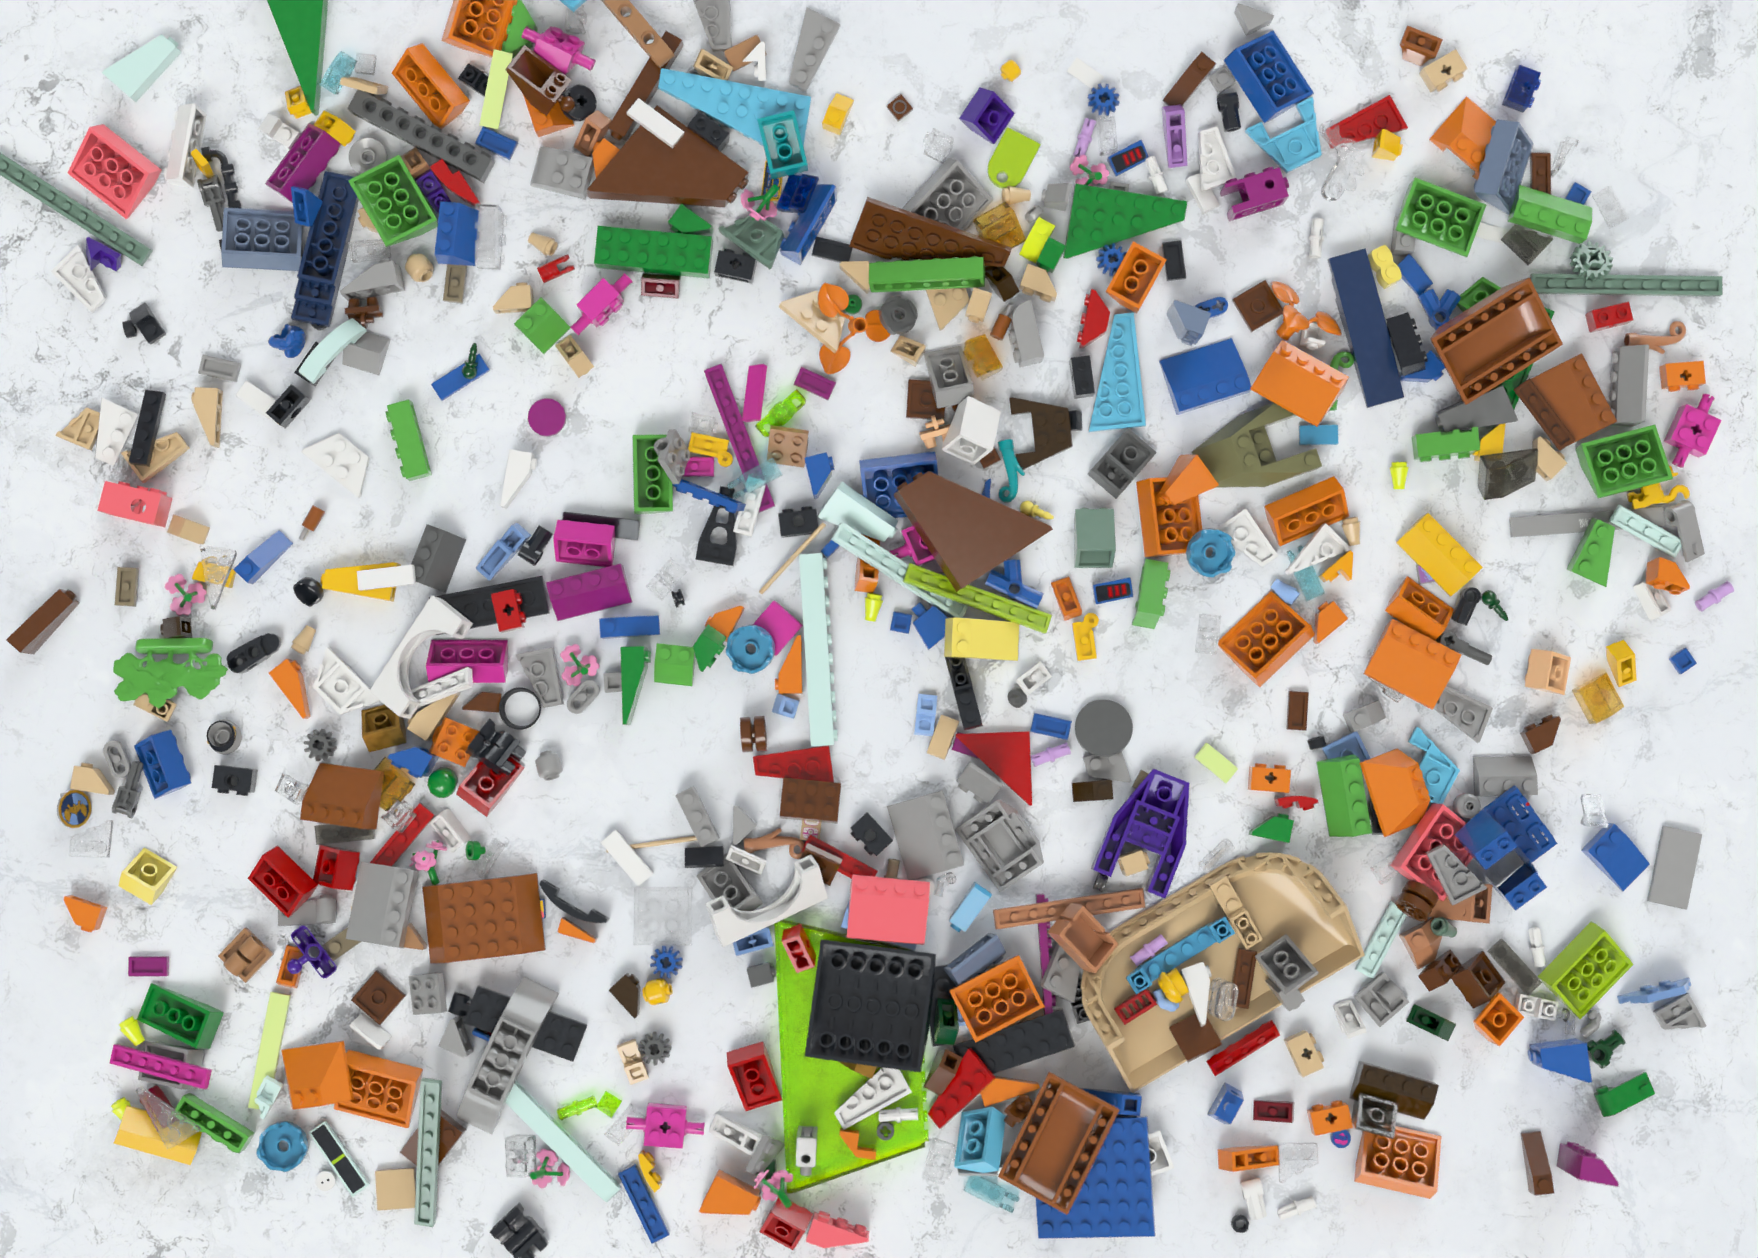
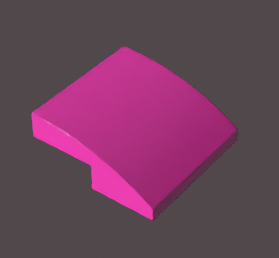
(779, 624)

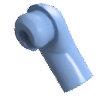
(1163, 1002)

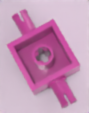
(559, 49)
(600, 303)
(1681, 435)
(913, 548)
(655, 1134)

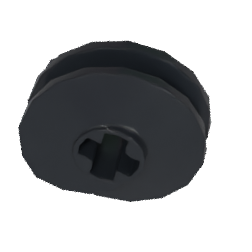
(584, 102)

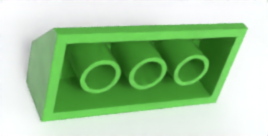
(1551, 215)
(650, 483)
(1344, 796)

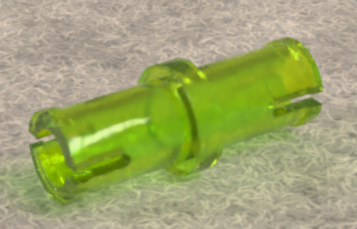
(577, 1107)

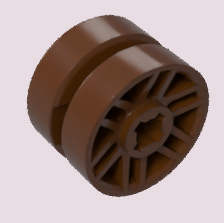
(753, 734)
(1416, 900)

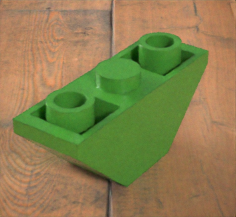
(520, 20)

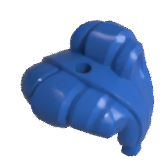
(290, 341)

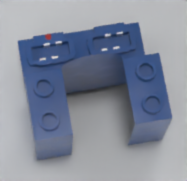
(1505, 826)

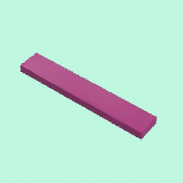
(160, 1066)

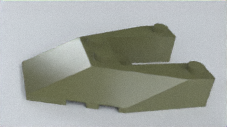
(1244, 456)

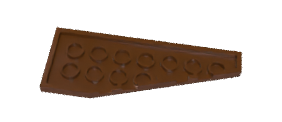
(906, 235)

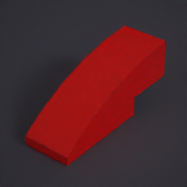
(454, 182)

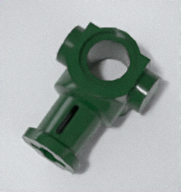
(1606, 1048)

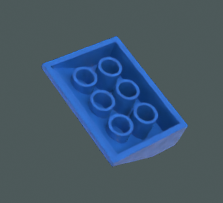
(1268, 76)
(809, 224)
(1205, 376)
(883, 476)

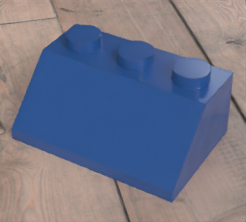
(456, 234)
(163, 763)

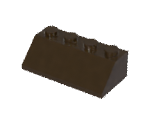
(1412, 1094)

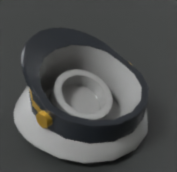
(224, 736)

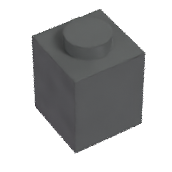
(761, 974)

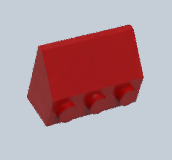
(282, 881)

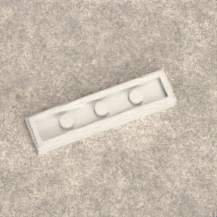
(443, 687)

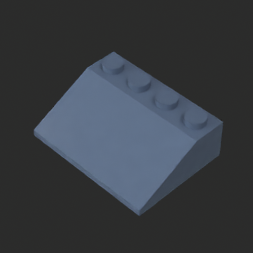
(1503, 165)
(261, 239)

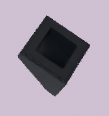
(1075, 420)

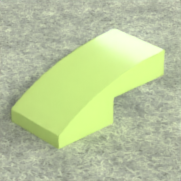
(1216, 763)

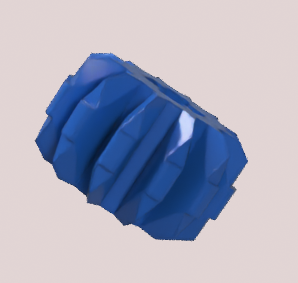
(1110, 102)
(1106, 255)
(672, 958)

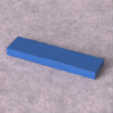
(643, 1203)

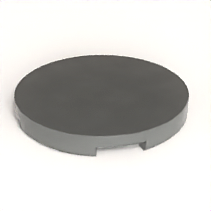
(1103, 728)

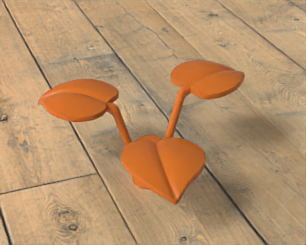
(831, 302)
(1294, 320)

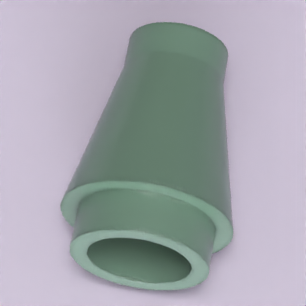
(1442, 927)

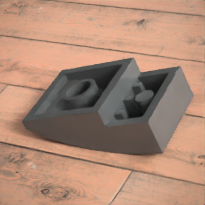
(1122, 463)

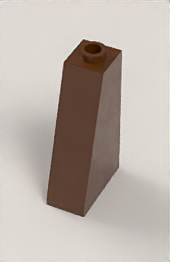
(43, 622)

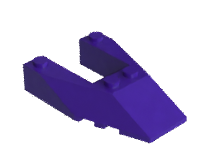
(1152, 820)

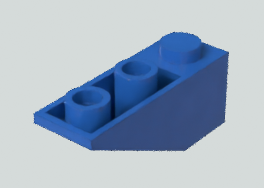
(1127, 1102)

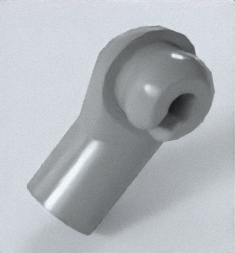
(1595, 1019)

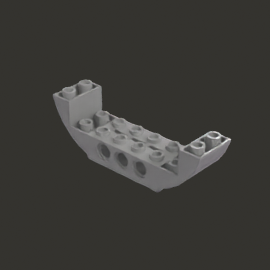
(505, 1055)

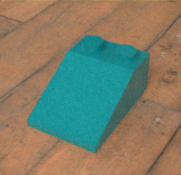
(782, 144)

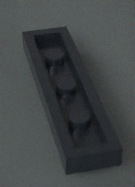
(147, 428)

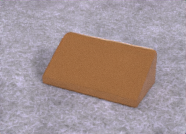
(737, 53)

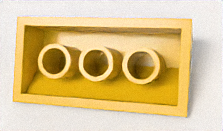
(1439, 554)

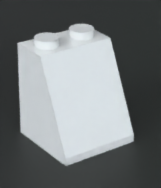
(972, 430)

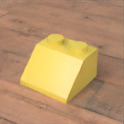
(147, 876)

